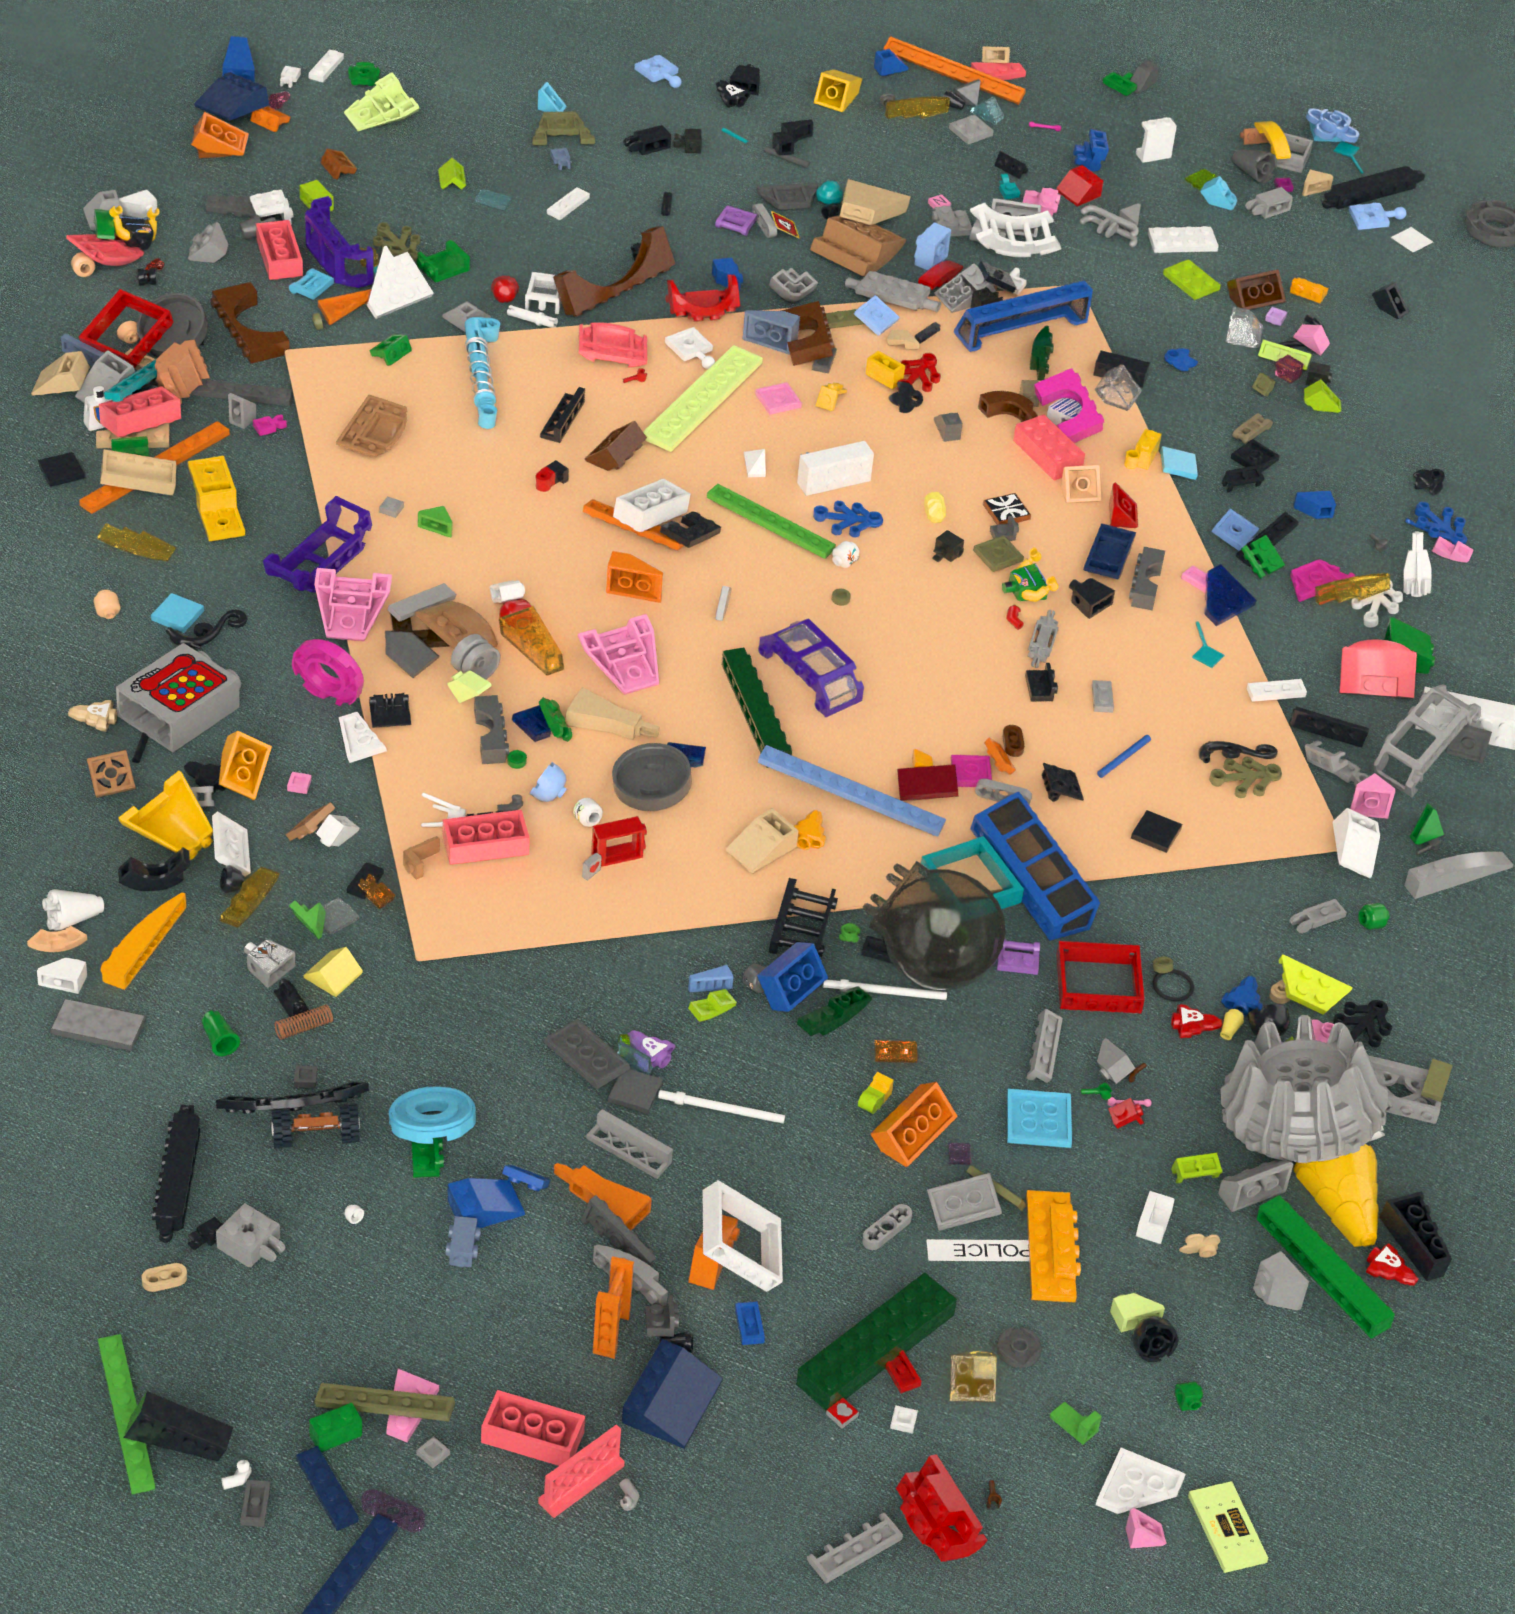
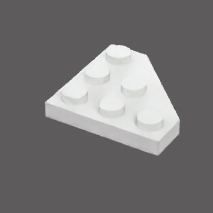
(1137, 1483)

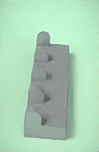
(1045, 1046)

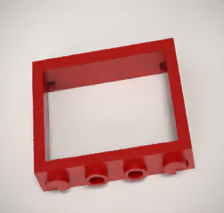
(112, 311)
(1100, 954)

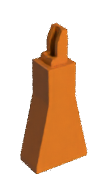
(622, 1201)

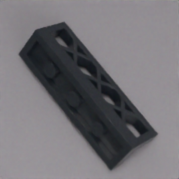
(566, 418)
(1328, 726)

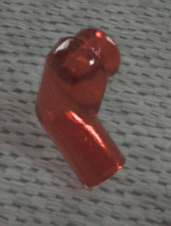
(156, 263)

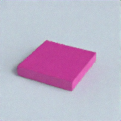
(971, 769)

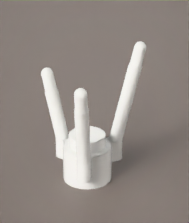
(453, 810)

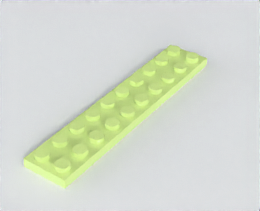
(702, 398)

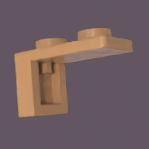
(413, 856)

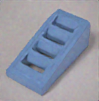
(711, 980)

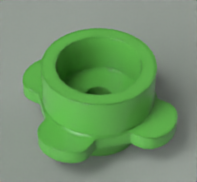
(849, 933)

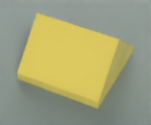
(334, 971)

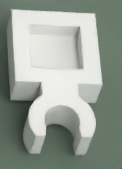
(289, 75)

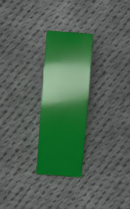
(104, 224)

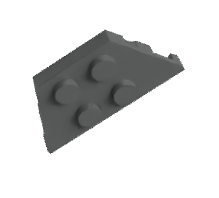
(789, 196)

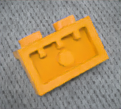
(1308, 289)

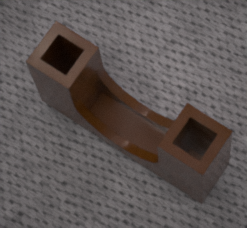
(816, 345)

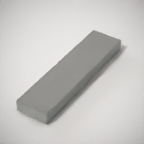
(407, 607)

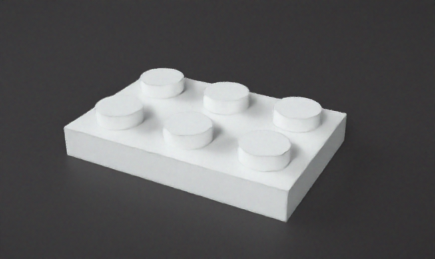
(231, 843)

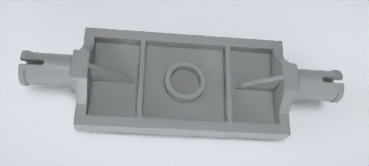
(894, 291)

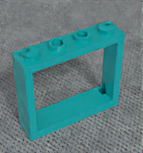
(981, 847)

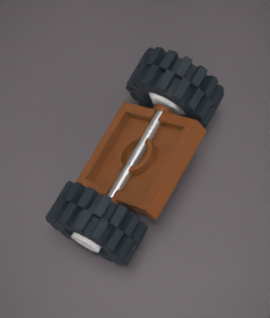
(348, 1123)

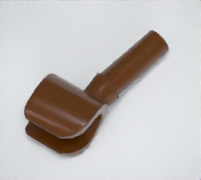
(1132, 1074)
(993, 1496)

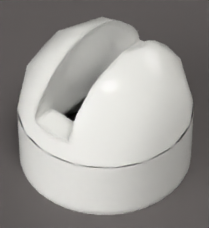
(354, 1213)

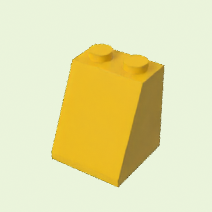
(837, 89)

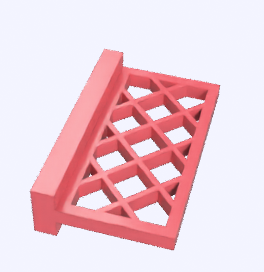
(582, 1472)

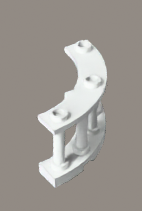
(1010, 247)

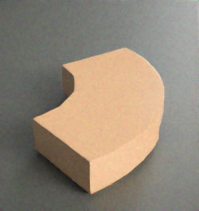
(57, 941)

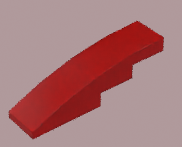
(940, 274)

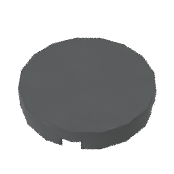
(1019, 1347)

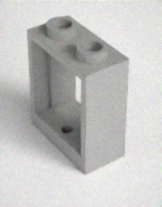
(1296, 162)

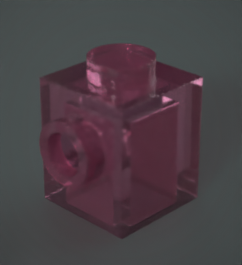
(1289, 368)

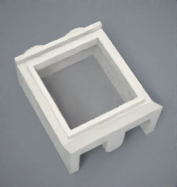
(544, 290)

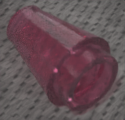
(277, 100)

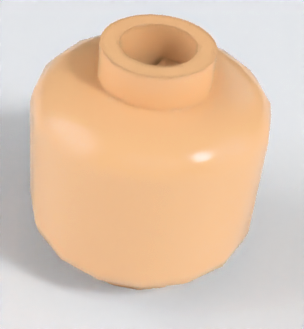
(82, 264)
(107, 604)

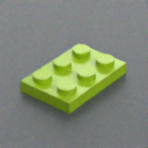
(1191, 279)

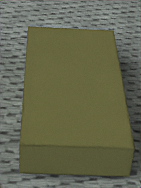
(1436, 1080)

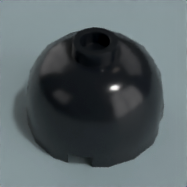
(1273, 1013)
(1154, 1338)

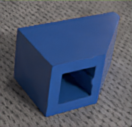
(888, 63)
(725, 267)
(1315, 504)

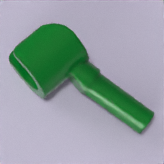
(1103, 1089)

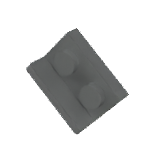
(662, 1319)

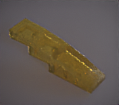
(917, 106)
(138, 544)
(1358, 587)
(250, 897)

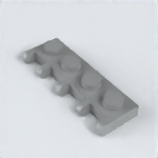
(856, 1549)

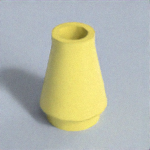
(1232, 1022)

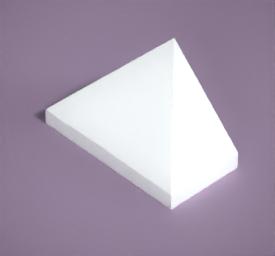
(755, 463)

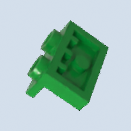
(392, 348)
(131, 445)
(426, 1158)

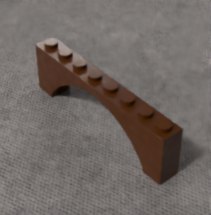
(582, 295)

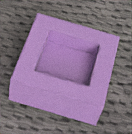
(1276, 316)

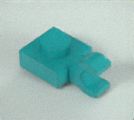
(1008, 189)

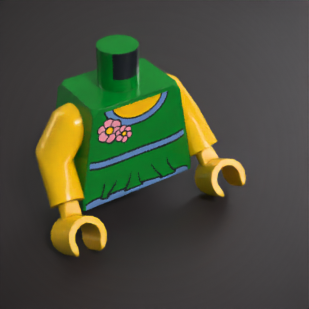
(1028, 582)

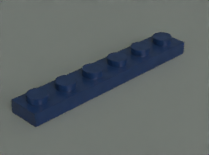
(352, 1566)

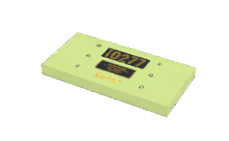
(1228, 1527)

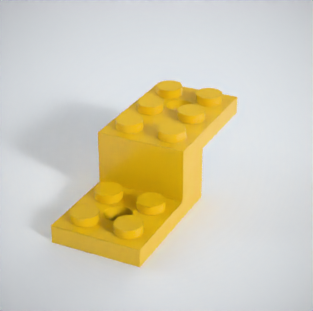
(216, 498)

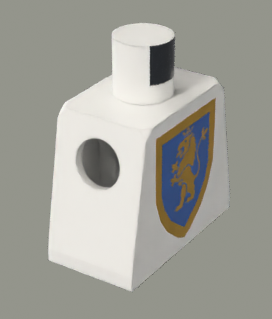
(91, 408)

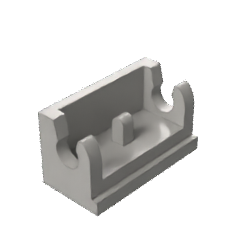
(1323, 758)

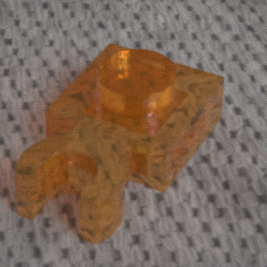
(378, 894)

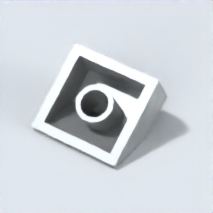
(1280, 1283)

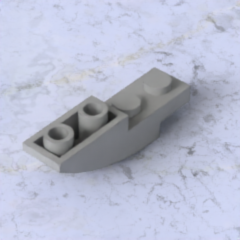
(644, 1276)

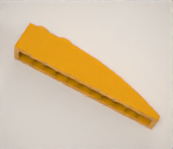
(141, 942)

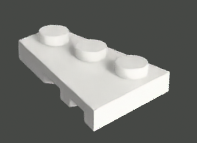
(358, 738)

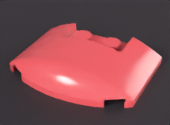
(106, 251)
(612, 343)
(1378, 669)

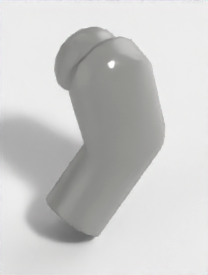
(631, 1495)

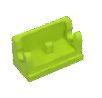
(1197, 1166)

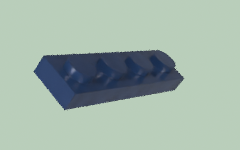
(327, 1488)

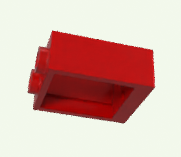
(616, 829)

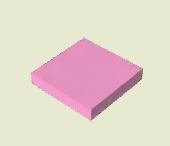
(778, 398)

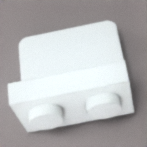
(272, 203)

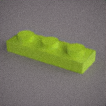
(1276, 351)

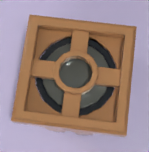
(111, 775)

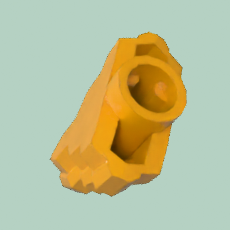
(810, 831)

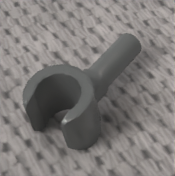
(1379, 545)
(1432, 845)

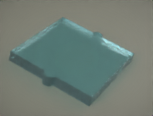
(637, 1060)

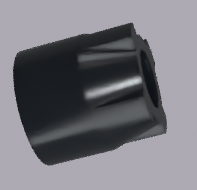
(829, 211)

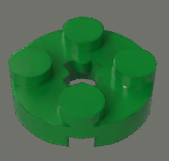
(364, 74)

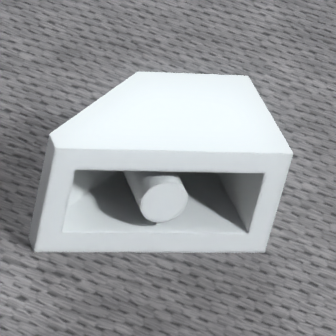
(138, 204)
(336, 830)
(63, 975)

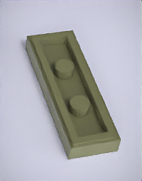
(1000, 1190)

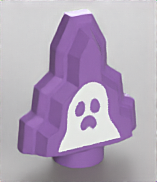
(658, 1050)

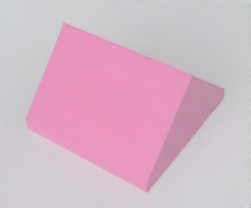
(1373, 797)

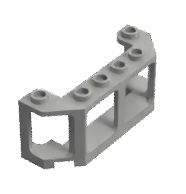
(1443, 737)

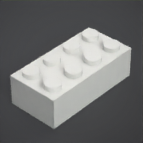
(835, 468)
(651, 505)

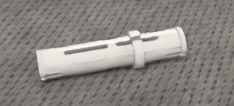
(538, 318)

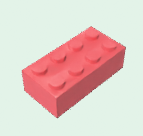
(279, 249)
(140, 411)
(1047, 446)
(485, 837)
(532, 1428)

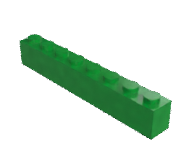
(1325, 1266)

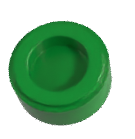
(517, 759)

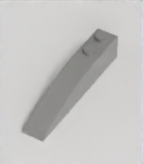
(1454, 871)

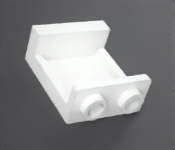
(1157, 139)

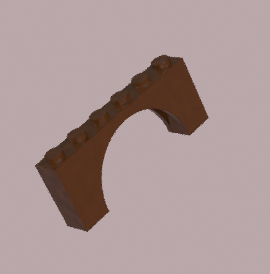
(254, 344)

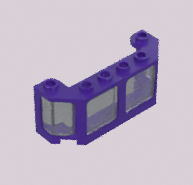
(818, 663)

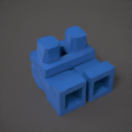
(1092, 153)

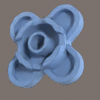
(1332, 125)

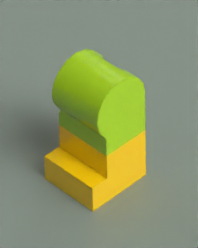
(876, 1093)

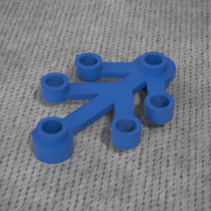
(1423, 511)
(869, 519)

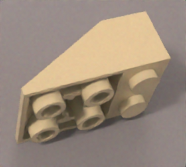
(62, 375)
(764, 841)

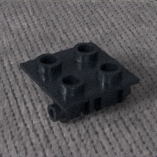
(390, 711)
(1060, 781)

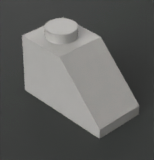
(241, 411)
(1113, 1062)

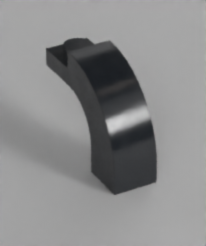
(154, 876)

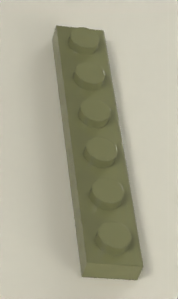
(386, 1401)

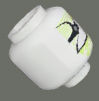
(587, 812)

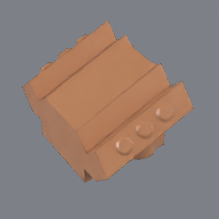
(181, 369)

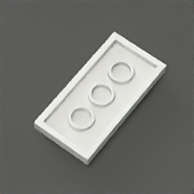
(1182, 239)

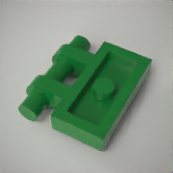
(1266, 554)

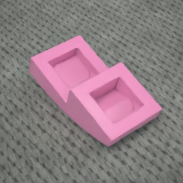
(1457, 552)

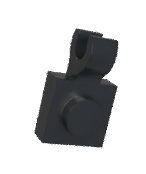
(205, 1234)

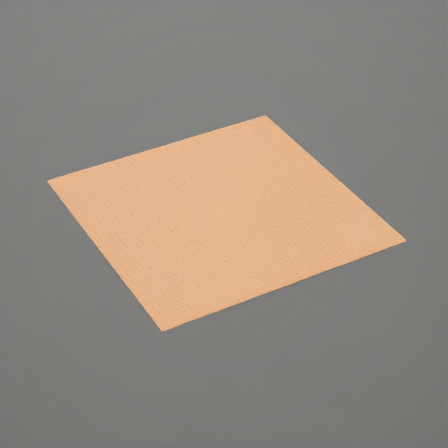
(923, 632)

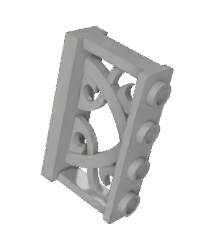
(1413, 1078)

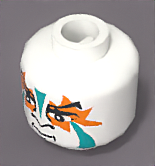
(845, 554)

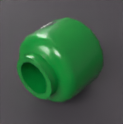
(1373, 916)

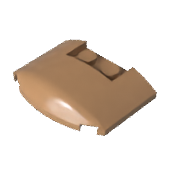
(374, 427)
(456, 621)

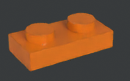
(998, 754)

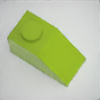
(1322, 398)

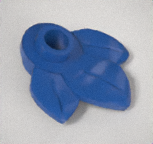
(1180, 359)

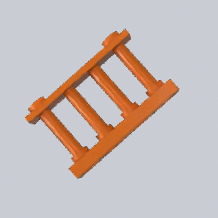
(612, 1307)

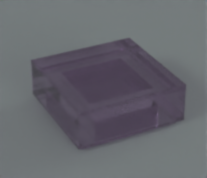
(959, 1153)

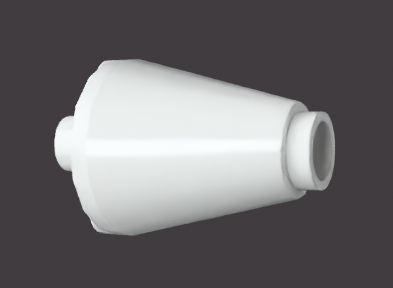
(70, 908)

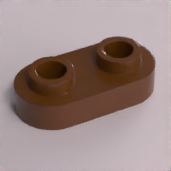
(1013, 740)

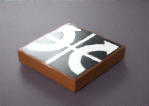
(1004, 506)

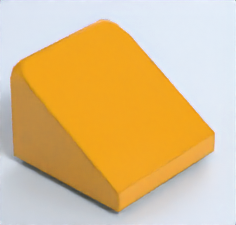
(921, 759)

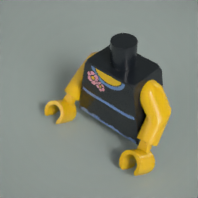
(135, 231)

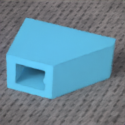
(1218, 194)

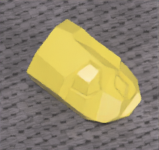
(935, 507)

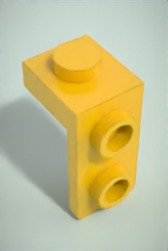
(829, 394)

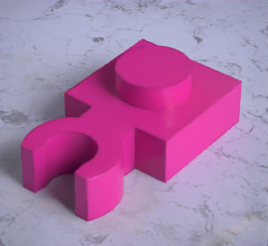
(267, 425)

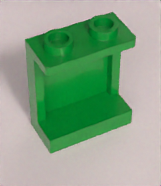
(444, 263)

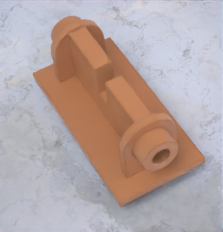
(1252, 136)

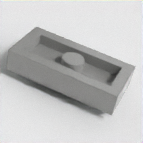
(1102, 696)

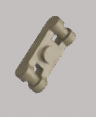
(1252, 428)

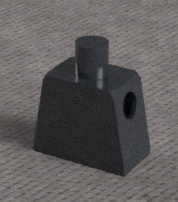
(746, 77)
(1091, 596)

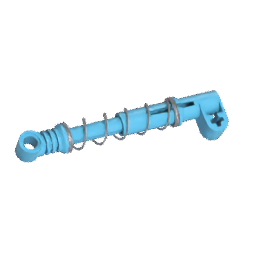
(478, 333)

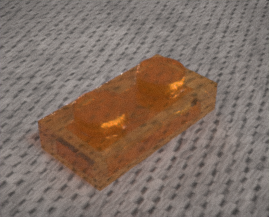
(895, 1051)

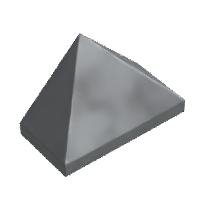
(969, 92)

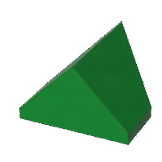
(1427, 827)

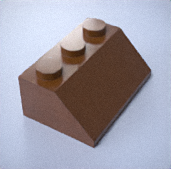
(1257, 290)
(617, 447)

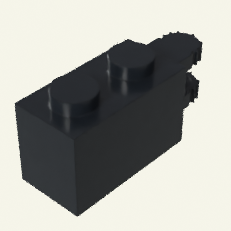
(649, 140)

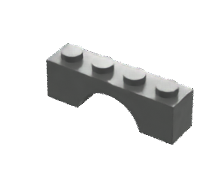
(1145, 591)
(492, 745)

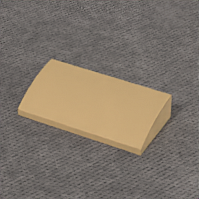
(138, 472)

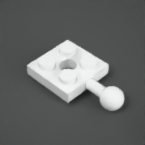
(691, 344)

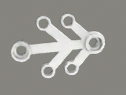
(1371, 616)

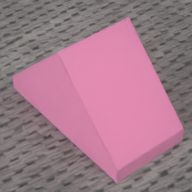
(1313, 337)
(1144, 1530)

